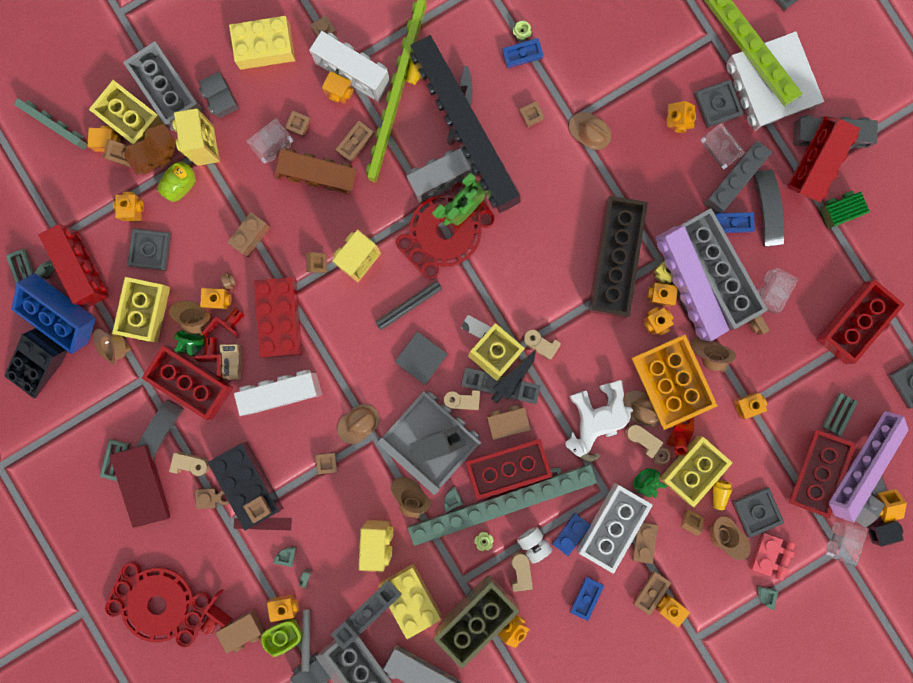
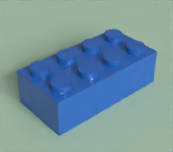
(52, 313)

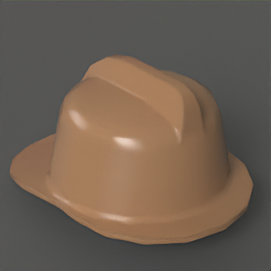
(590, 130)
(190, 316)
(110, 346)
(713, 354)
(642, 408)
(358, 424)
(410, 497)
(730, 538)

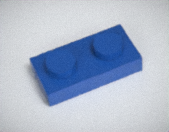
(522, 53)
(736, 222)
(571, 534)
(586, 598)

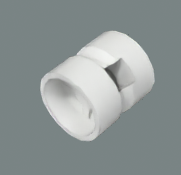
(530, 539)

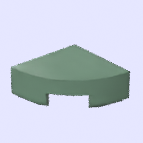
(45, 270)
(452, 499)
(286, 557)
(305, 577)
(767, 596)

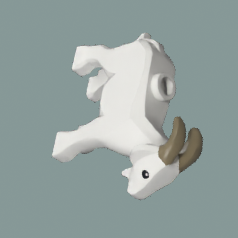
(598, 421)

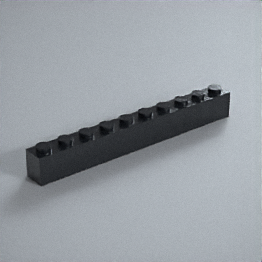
(465, 125)

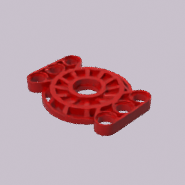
(435, 248)
(177, 600)

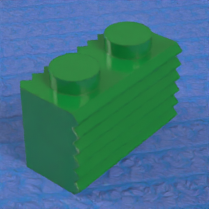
(843, 210)

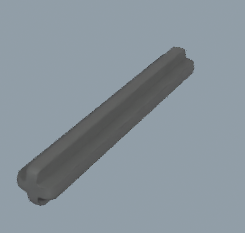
(408, 305)

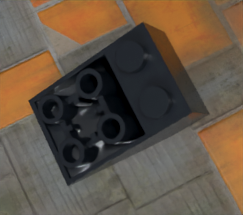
(34, 362)

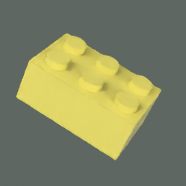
(262, 42)
(125, 113)
(196, 137)
(356, 255)
(141, 310)
(696, 471)
(374, 545)
(415, 607)

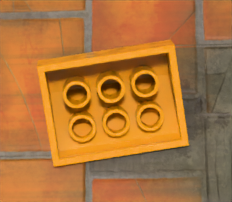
(674, 381)

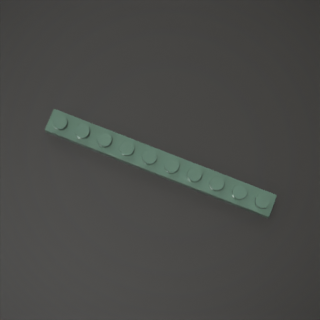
(502, 504)

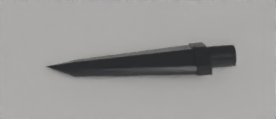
(511, 381)

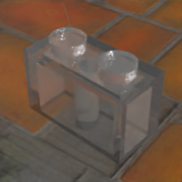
(270, 140)
(722, 146)
(777, 289)
(846, 542)

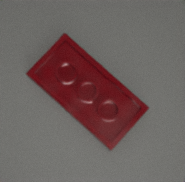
(140, 486)

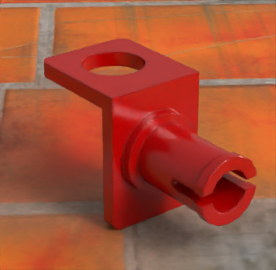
(228, 323)
(210, 355)
(681, 436)
(215, 616)

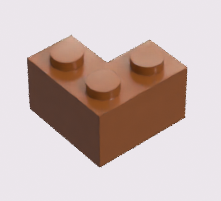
(152, 151)

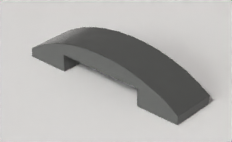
(465, 85)
(771, 208)
(484, 382)
(160, 426)
(366, 614)

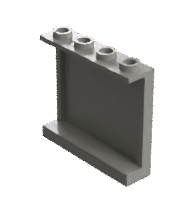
(419, 420)

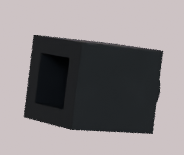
(885, 533)

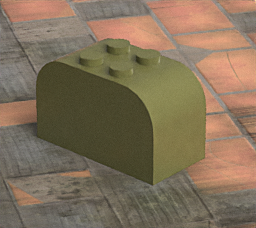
(475, 621)

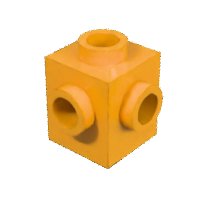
(681, 116)
(128, 207)
(651, 321)
(514, 631)

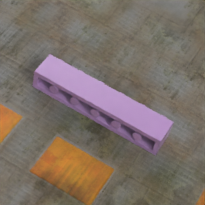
(692, 283)
(869, 466)

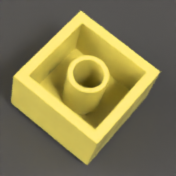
(496, 352)

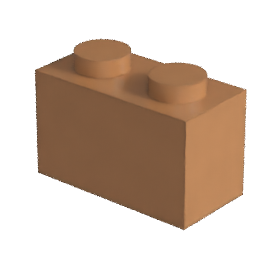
(249, 234)
(508, 422)
(240, 631)

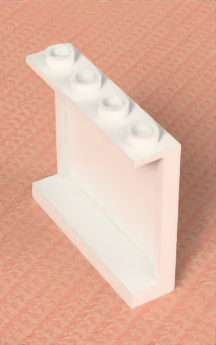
(757, 97)

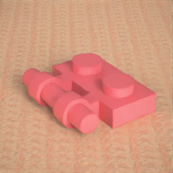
(767, 553)

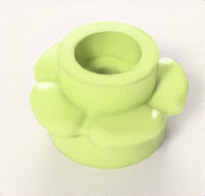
(522, 25)
(484, 546)

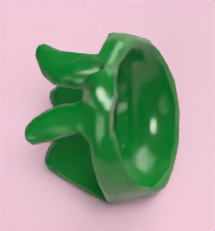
(188, 342)
(647, 482)

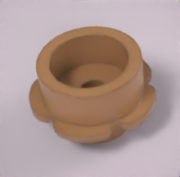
(228, 281)
(665, 458)

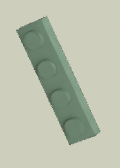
(45, 118)

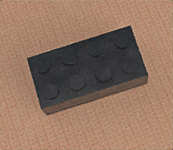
(243, 482)

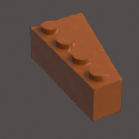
(315, 171)

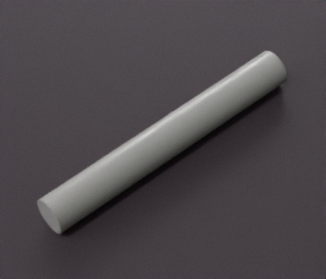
(305, 641)

